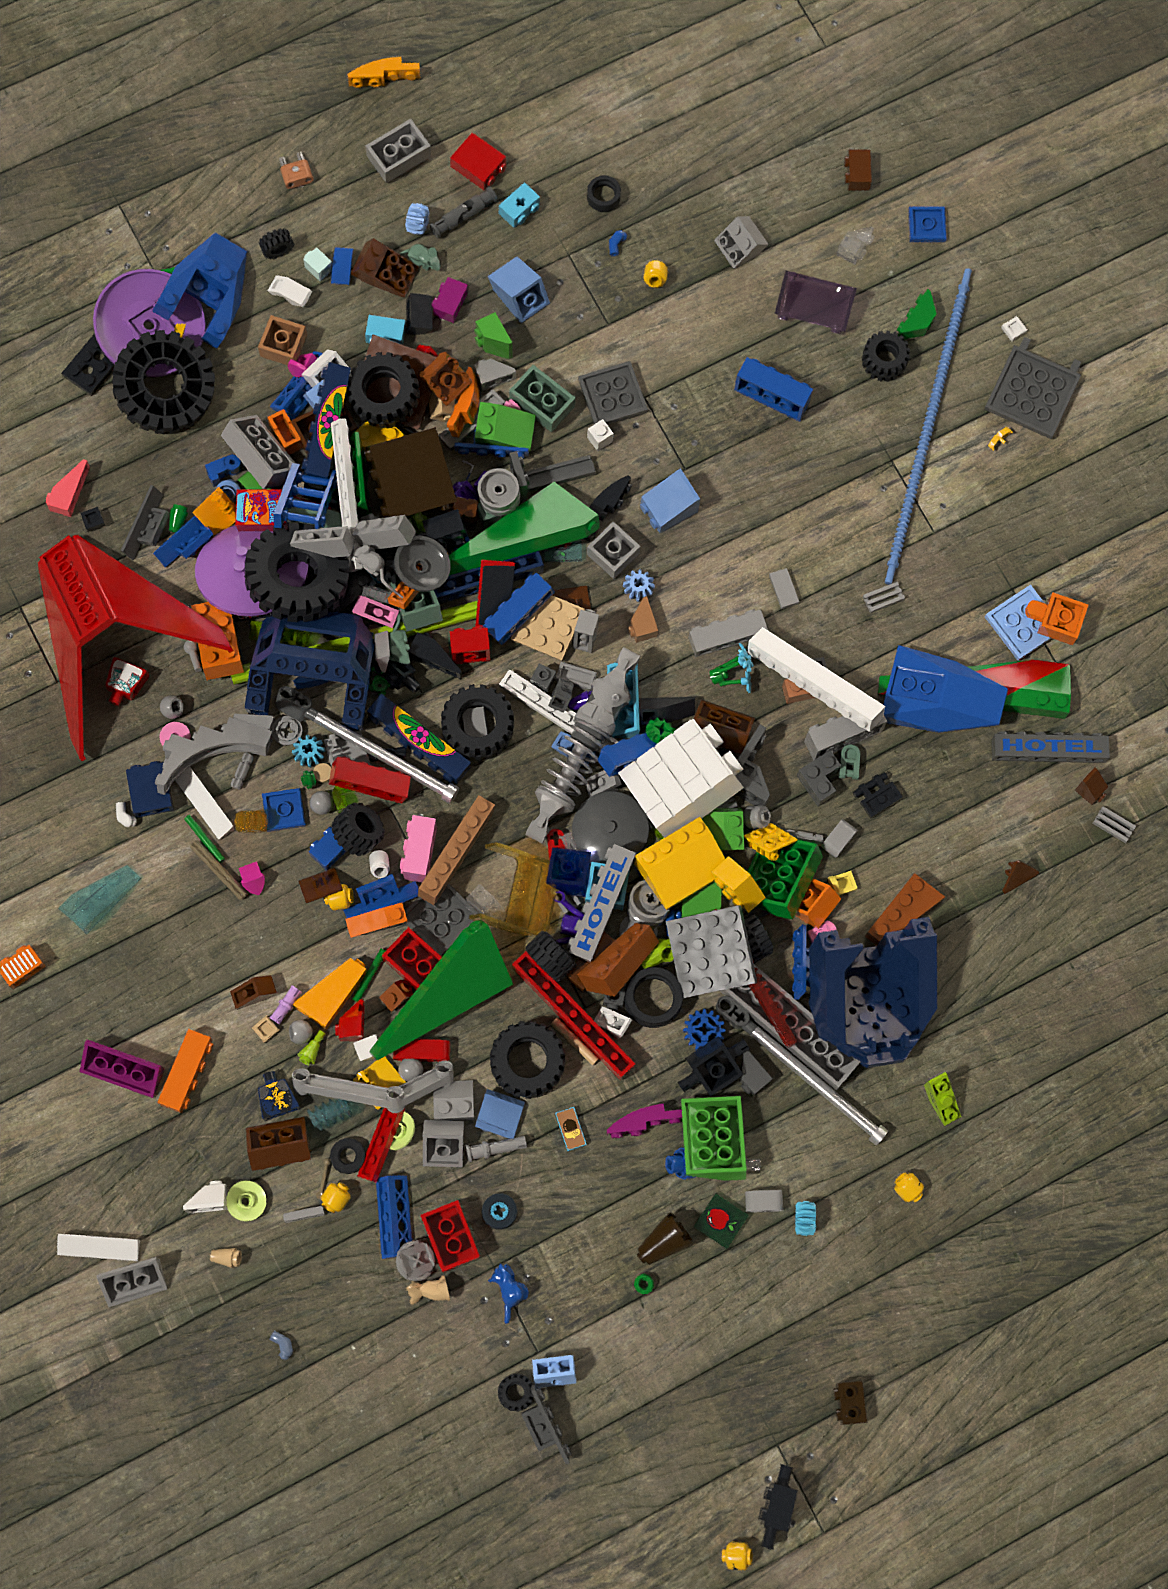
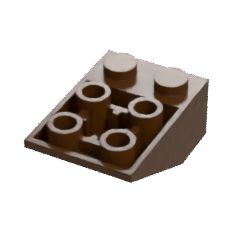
(384, 268)

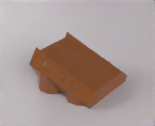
(445, 378)

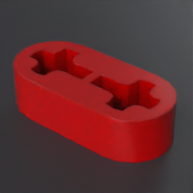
(550, 842)

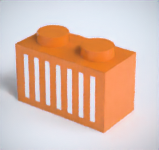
(20, 966)

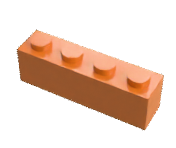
(185, 1071)

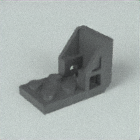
(751, 778)

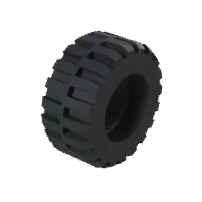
(375, 368)
(474, 698)
(532, 1033)

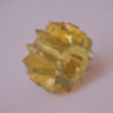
(251, 821)

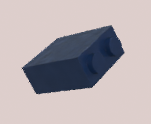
(144, 793)

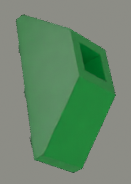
(918, 318)

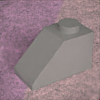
(493, 373)

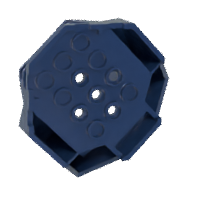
(894, 973)

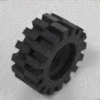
(276, 243)
(503, 1389)

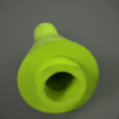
(310, 1051)

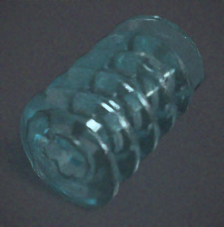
(328, 1113)

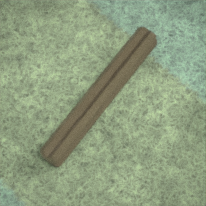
(219, 870)

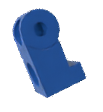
(223, 467)

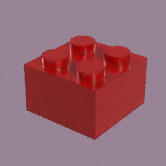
(470, 645)

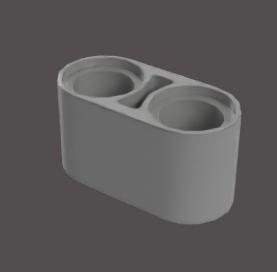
(839, 838)
(764, 1201)

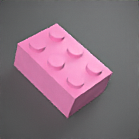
(418, 848)

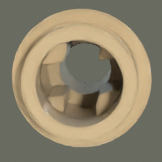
(226, 1257)

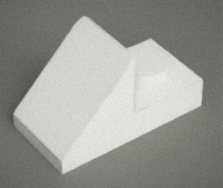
(612, 1022)

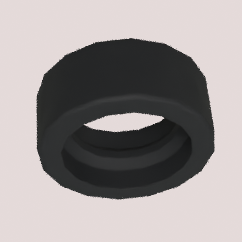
(602, 206)

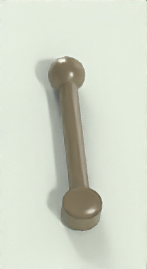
(327, 1162)

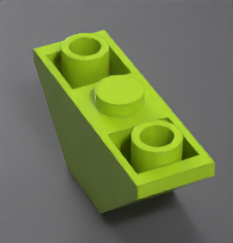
(942, 1098)

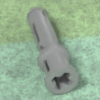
(486, 1149)

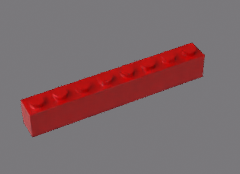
(573, 1016)

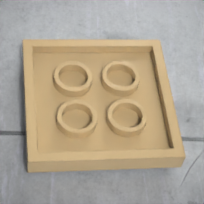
(550, 628)

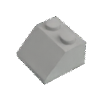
(454, 1102)
(443, 1143)

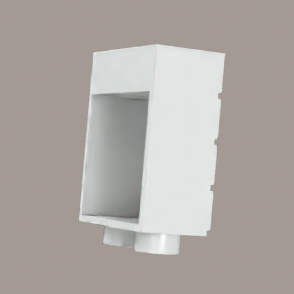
(683, 777)

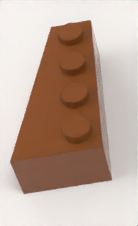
(910, 903)
(619, 960)

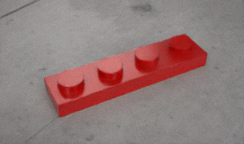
(380, 1145)

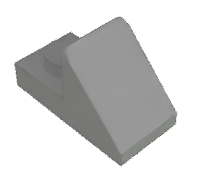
(602, 783)

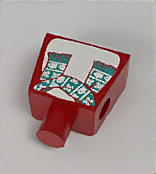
(124, 680)

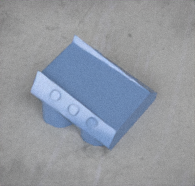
(500, 1114)

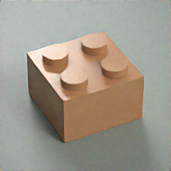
(282, 340)

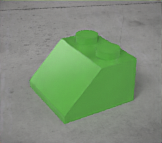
(493, 336)

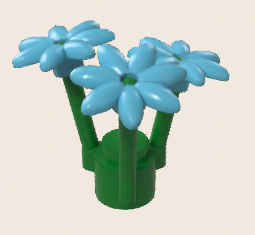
(720, 673)

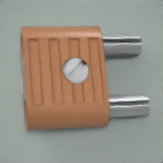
(296, 173)

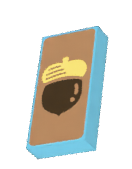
(570, 1129)

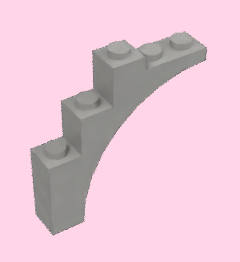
(233, 737)

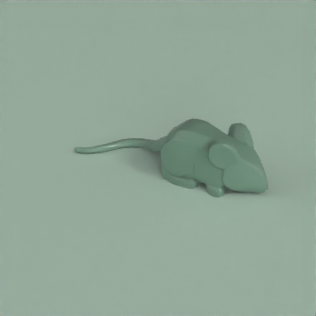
(423, 256)
(398, 645)

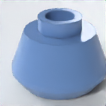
(230, 488)

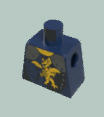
(276, 1097)

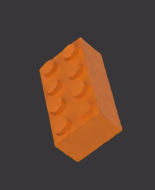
(217, 661)

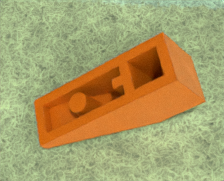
(376, 920)

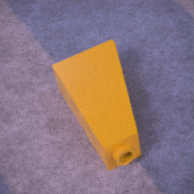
(330, 995)

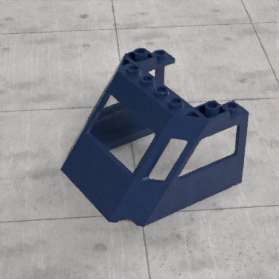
(279, 658)

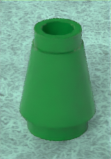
(177, 517)

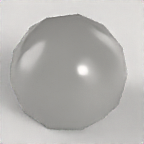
(171, 706)
(321, 802)
(300, 1032)
(410, 1069)

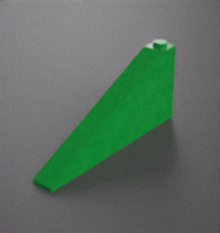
(539, 523)
(460, 980)

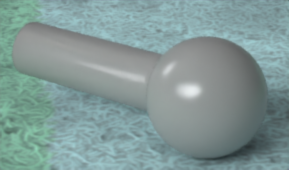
(191, 648)

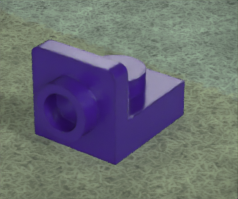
(465, 490)

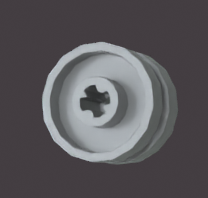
(499, 481)
(645, 907)

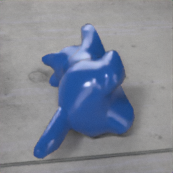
(511, 1291)

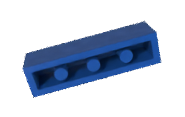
(518, 608)
(619, 755)

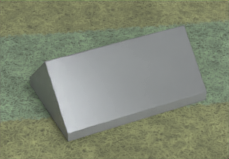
(132, 1281)

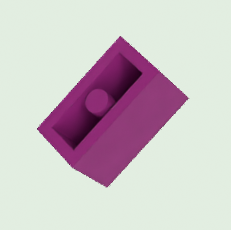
(450, 299)

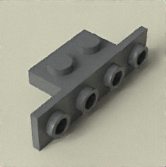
(147, 524)
(541, 1427)

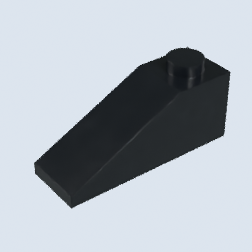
(429, 652)

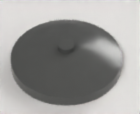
(610, 820)

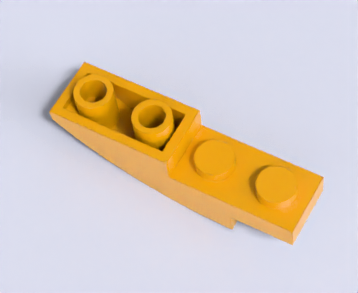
(376, 72)

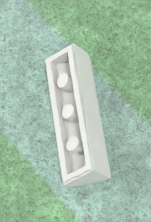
(204, 803)
(98, 1247)

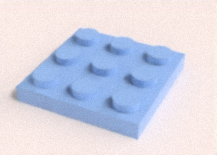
(1014, 626)

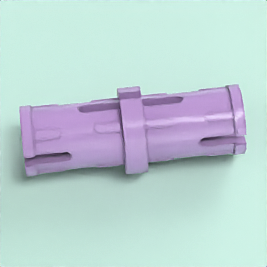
(285, 1005)

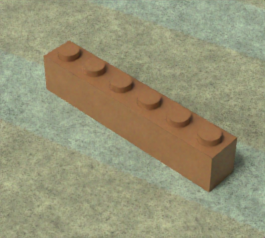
(456, 850)

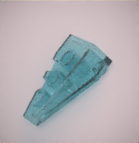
(94, 901)

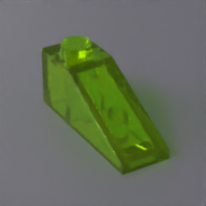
(289, 636)

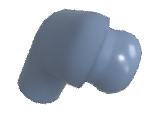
(284, 1343)

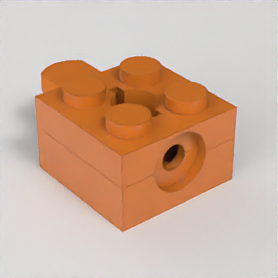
(1058, 610)

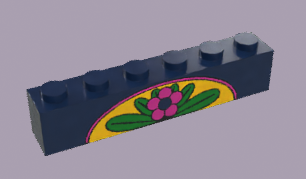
(327, 411)
(419, 739)

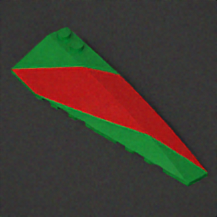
(1032, 686)

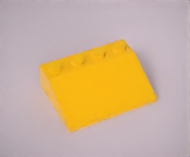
(680, 863)

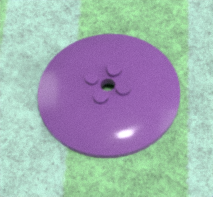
(129, 304)
(222, 572)

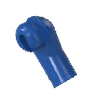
(673, 914)

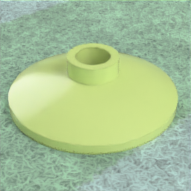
(407, 1130)
(255, 1196)

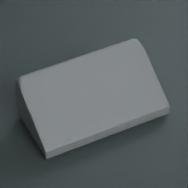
(382, 649)
(475, 722)

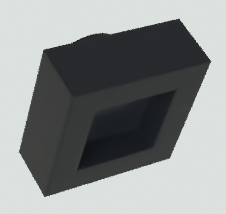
(92, 519)

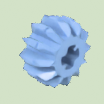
(417, 219)
(636, 579)

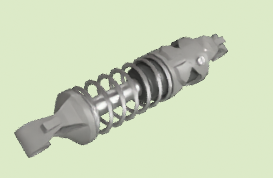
(592, 727)

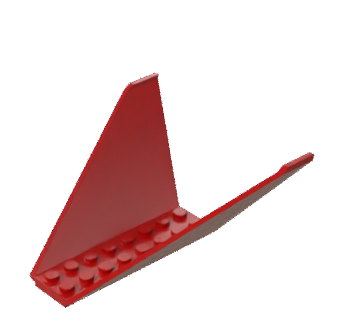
(88, 594)

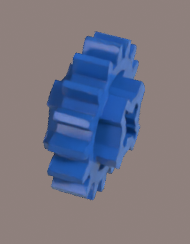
(694, 1030)

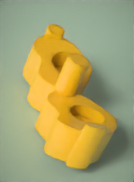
(999, 437)

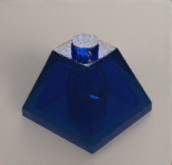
(569, 871)

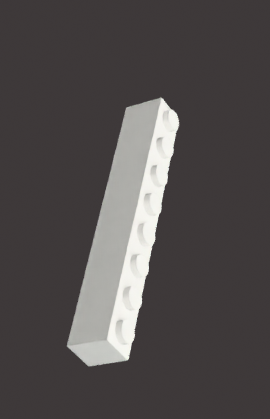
(816, 679)

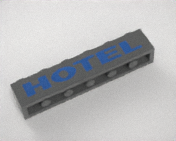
(1050, 747)

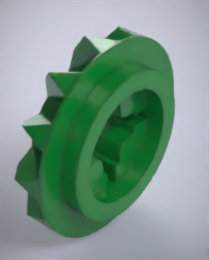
(653, 731)

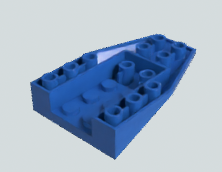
(940, 694)

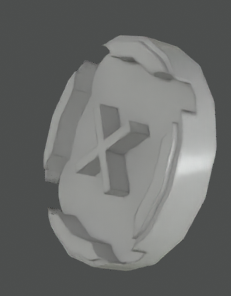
(415, 1260)

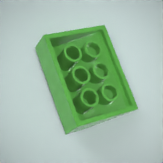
(714, 1138)

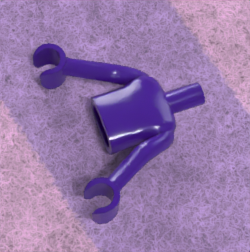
(568, 922)

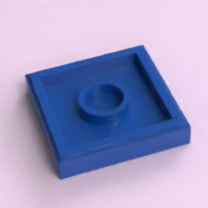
(927, 224)
(284, 809)

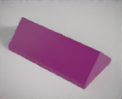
(121, 1068)

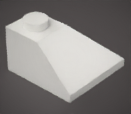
(208, 1199)

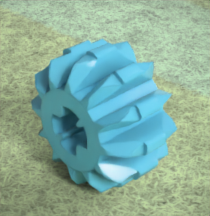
(310, 756)
(805, 1218)

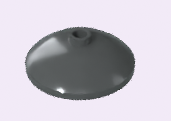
(429, 557)

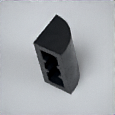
(418, 314)

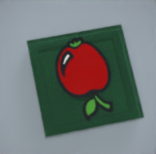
(721, 1221)

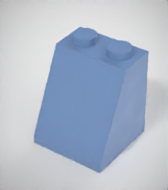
(519, 289)
(670, 502)

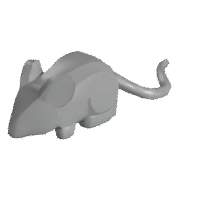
(372, 563)

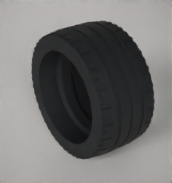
(662, 975)

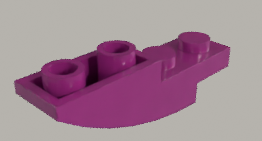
(636, 1121)

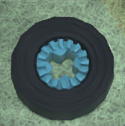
(509, 1214)

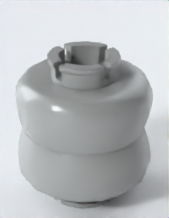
(756, 817)

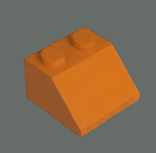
(817, 903)

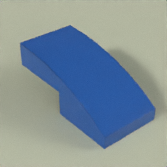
(342, 266)

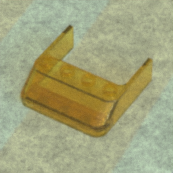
(530, 896)

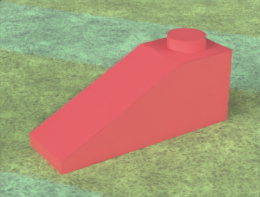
(67, 490)

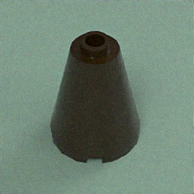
(665, 1240)

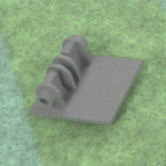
(339, 747)

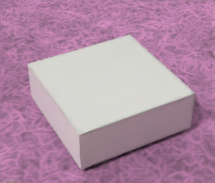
(1014, 328)

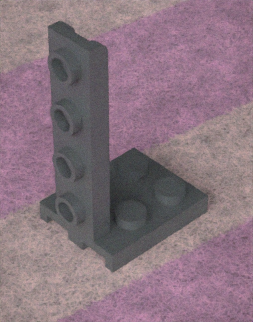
(544, 476)

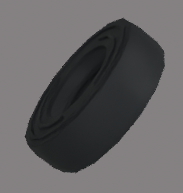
(339, 1147)

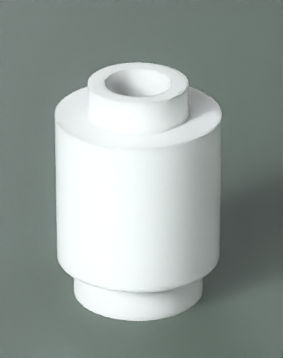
(379, 864)

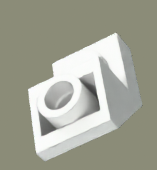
(290, 290)

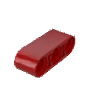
(424, 1051)

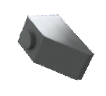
(754, 1075)

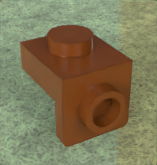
(396, 994)

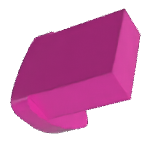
(303, 362)
(252, 878)

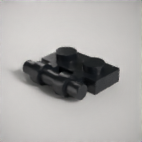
(881, 799)

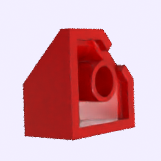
(352, 1023)

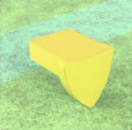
(843, 883)

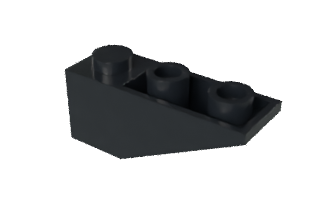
(665, 708)

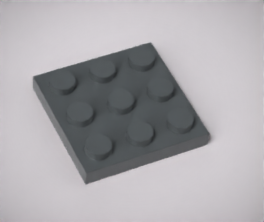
(613, 393)
(442, 922)

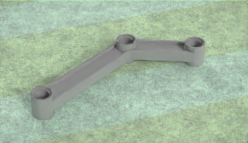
(392, 1098)

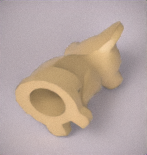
(433, 1290)

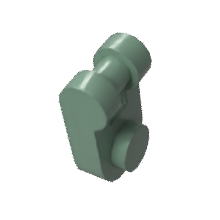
(849, 755)

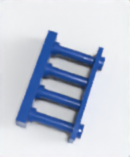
(291, 489)

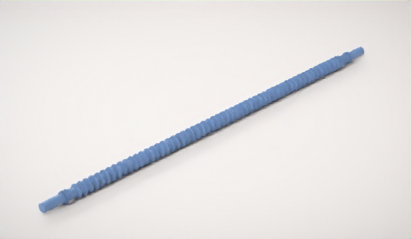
(927, 429)

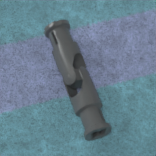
(460, 214)

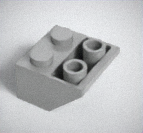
(741, 241)

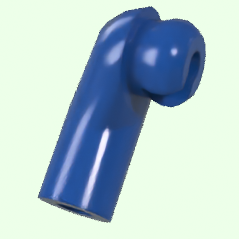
(615, 240)

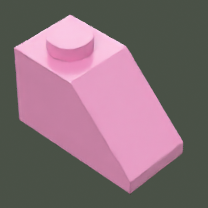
(375, 611)

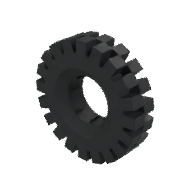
(159, 413)
(266, 587)

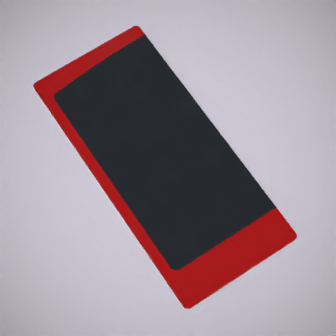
(494, 588)

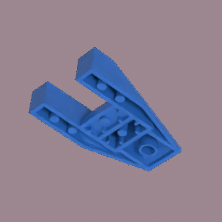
(212, 276)

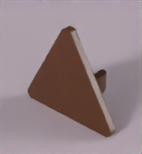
(1018, 875)

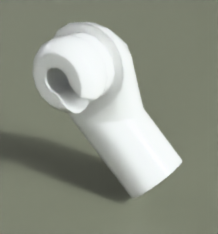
(124, 818)

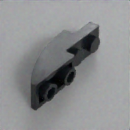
(610, 500)

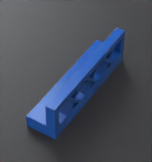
(293, 399)
(390, 1216)

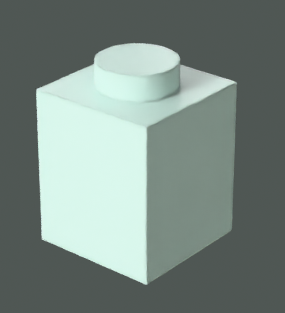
(317, 264)

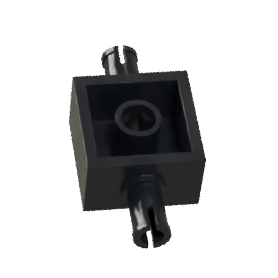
(714, 1066)
(778, 1507)

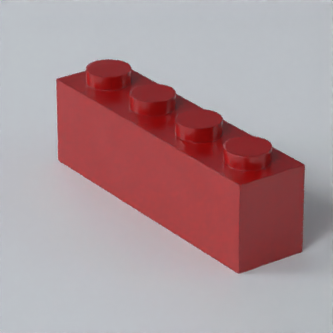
(369, 779)

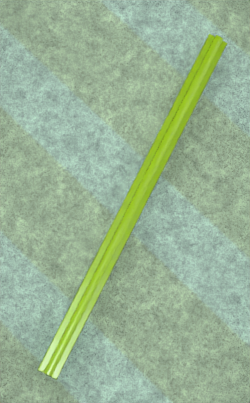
(450, 617)

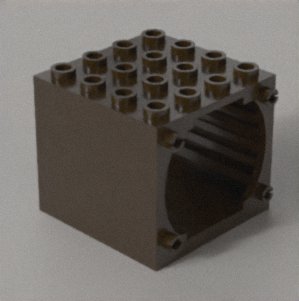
(410, 474)

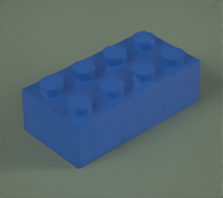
(773, 389)

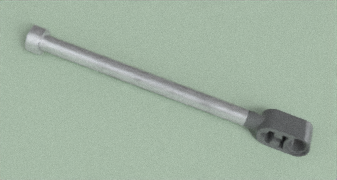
(299, 707)
(801, 1070)

